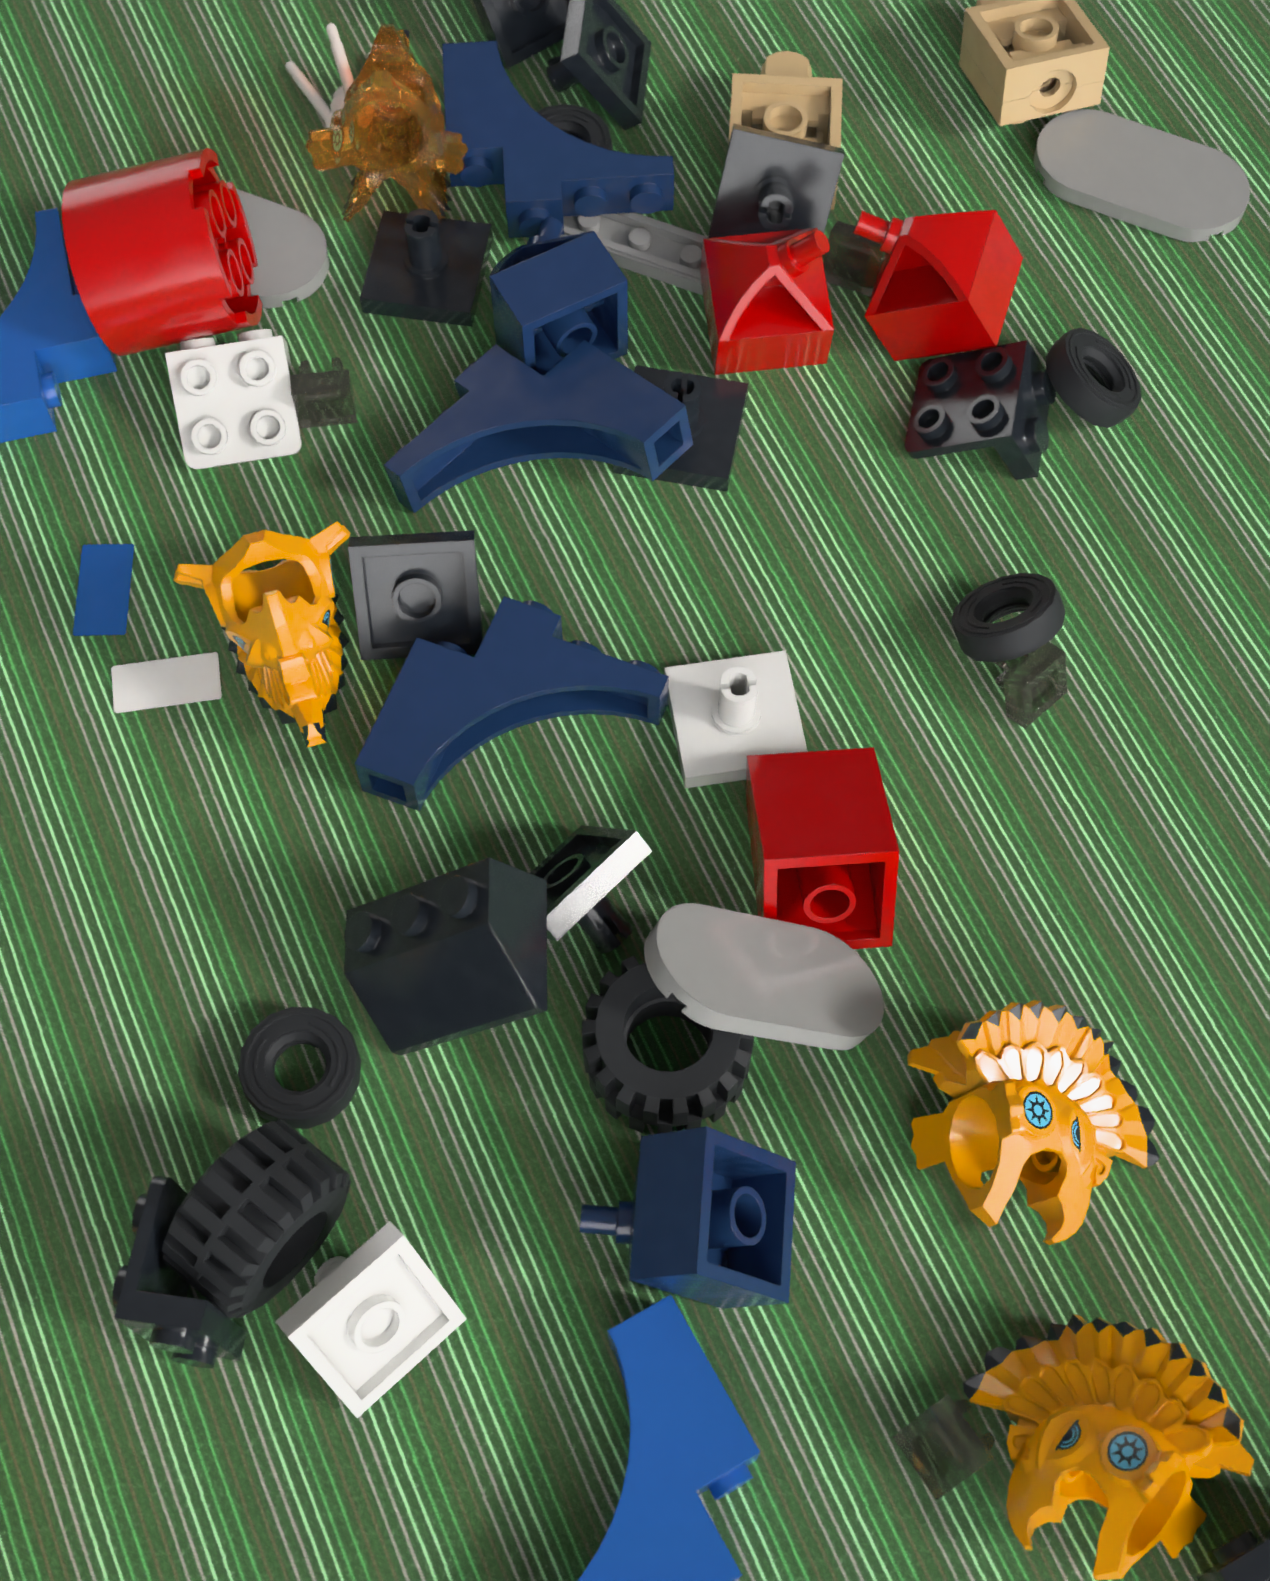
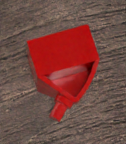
(940, 281)
(766, 300)

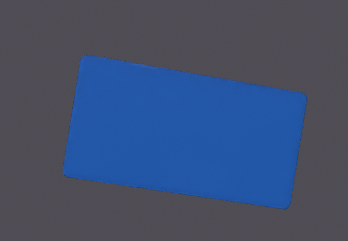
(103, 590)

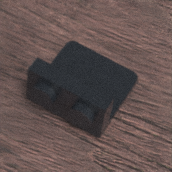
(983, 402)
(153, 1296)

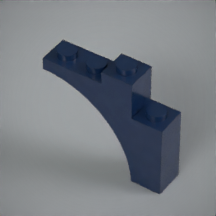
(537, 162)
(515, 415)
(520, 675)

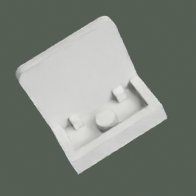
(234, 399)

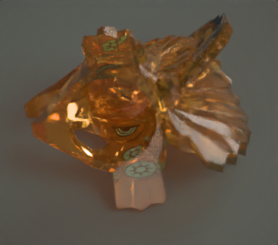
(391, 130)

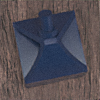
(557, 296)
(706, 1219)

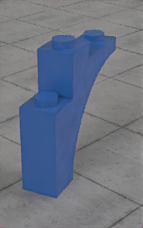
(45, 338)
(679, 1446)

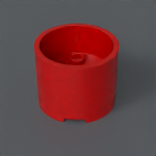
(160, 253)

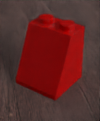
(824, 843)

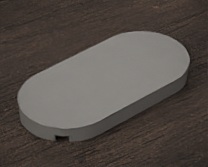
(1141, 175)
(287, 249)
(763, 977)

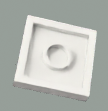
(731, 712)
(371, 1318)

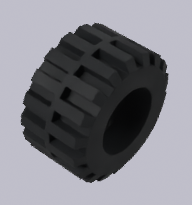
(647, 1093)
(255, 1218)

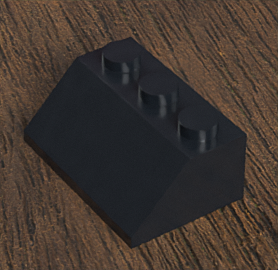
(450, 955)

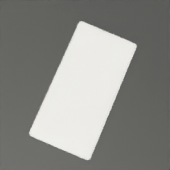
(166, 682)

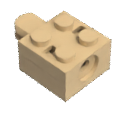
(1032, 57)
(789, 101)

